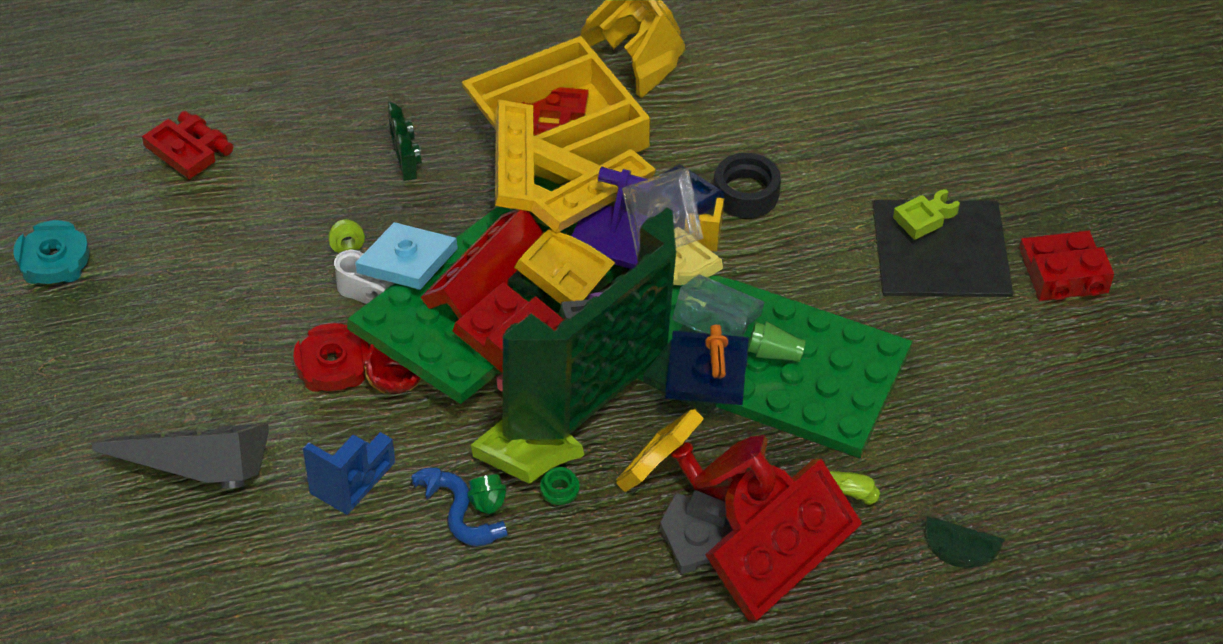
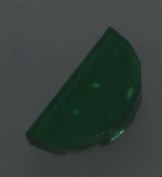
(961, 545)

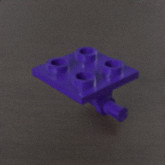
(609, 227)

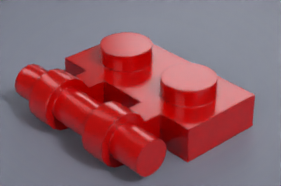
(561, 104)
(181, 149)

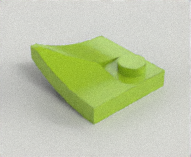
(524, 457)

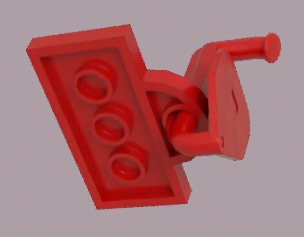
(776, 521)

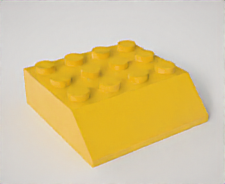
(612, 117)

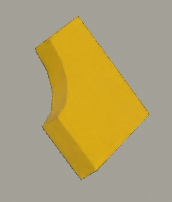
(658, 448)

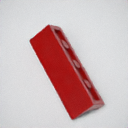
(485, 263)

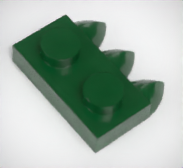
(401, 135)

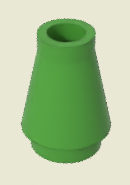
(774, 343)

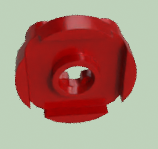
(336, 374)

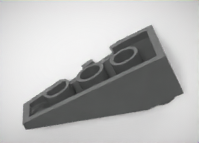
(215, 456)

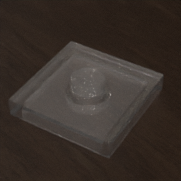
(657, 193)

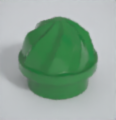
(487, 493)

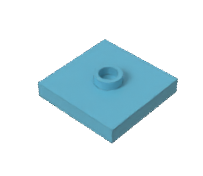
(406, 255)

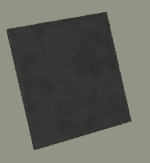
(955, 260)

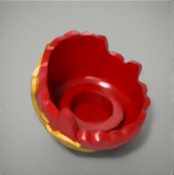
(387, 374)

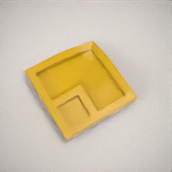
(564, 266)

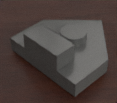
(693, 528)

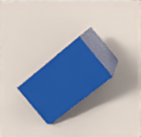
(350, 472)

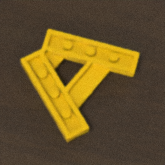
(514, 172)

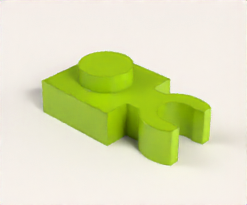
(924, 216)

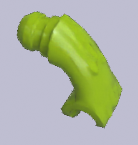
(857, 486)

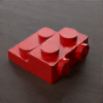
(1066, 265)
(492, 316)

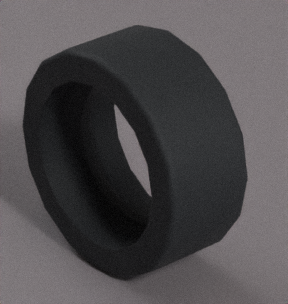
(748, 166)

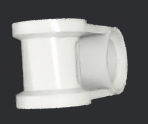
(355, 285)

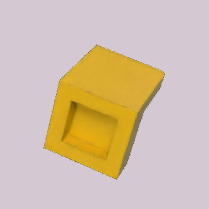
(711, 226)

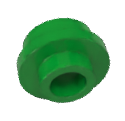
(556, 478)

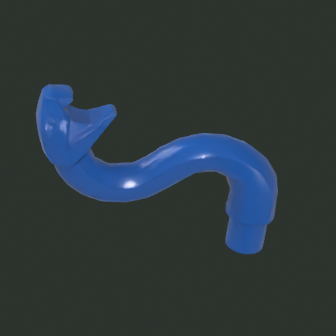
(475, 536)

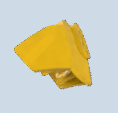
(655, 46)

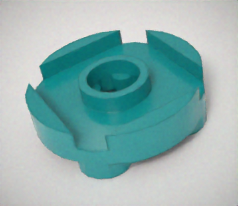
(54, 268)

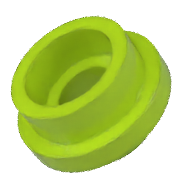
(343, 229)

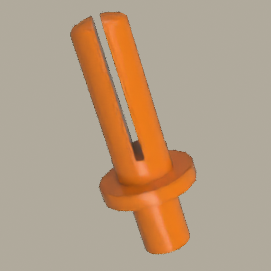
(716, 344)

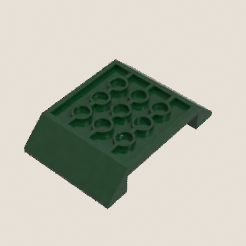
(571, 372)

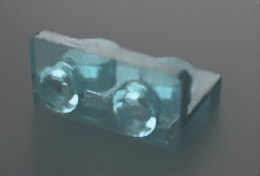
(709, 303)

